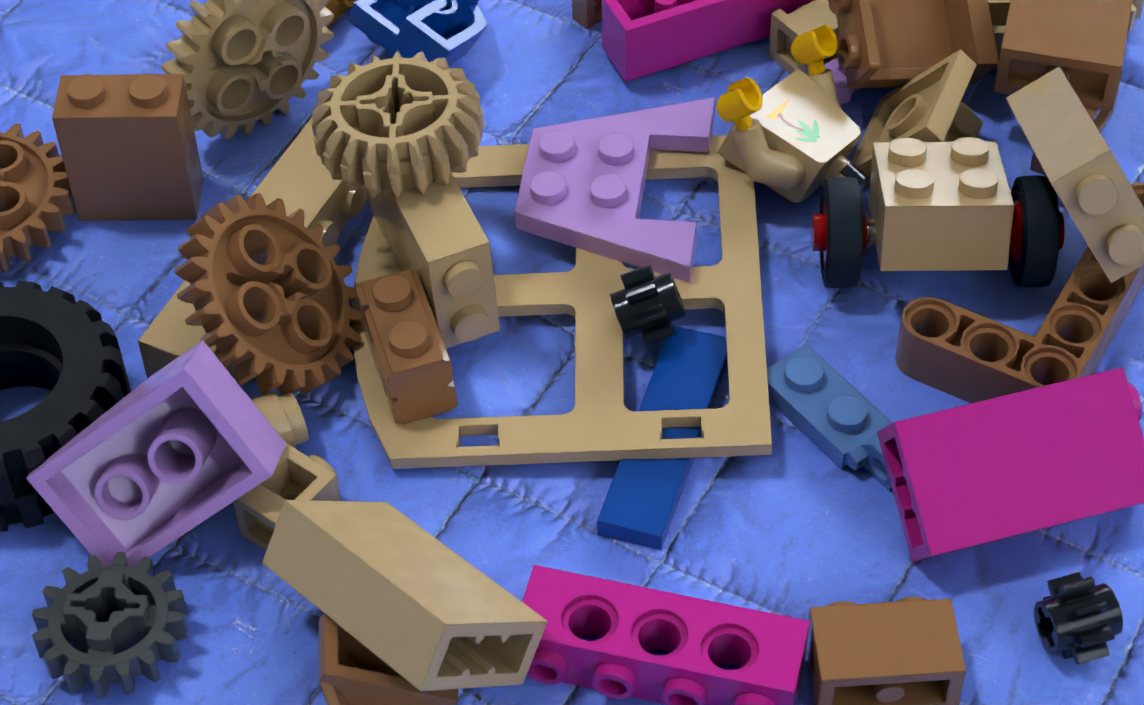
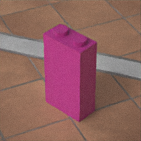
(1016, 463)

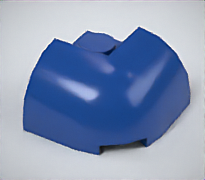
(415, 26)

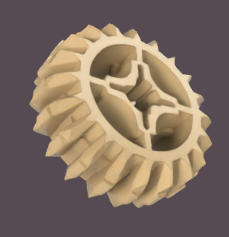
(397, 124)

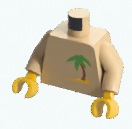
(796, 128)

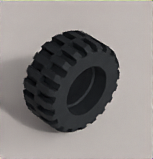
(56, 347)

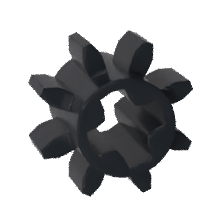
(648, 305)
(1078, 618)

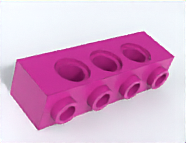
(642, 619)

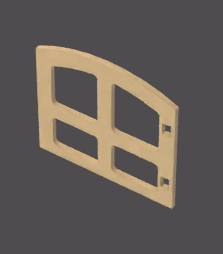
(599, 423)

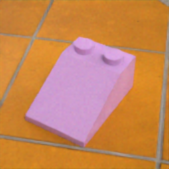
(160, 460)

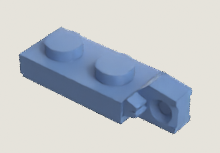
(829, 411)

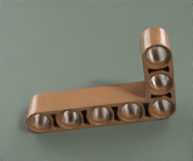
(988, 359)

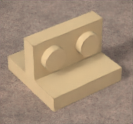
(923, 109)

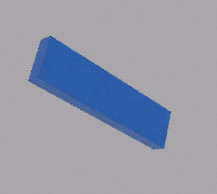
(648, 490)

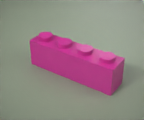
(662, 34)

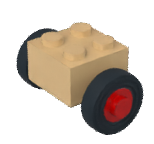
(939, 212)

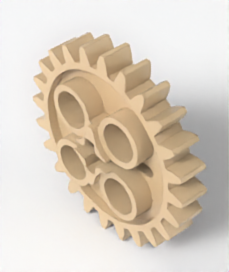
(247, 59)

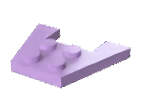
(589, 183)

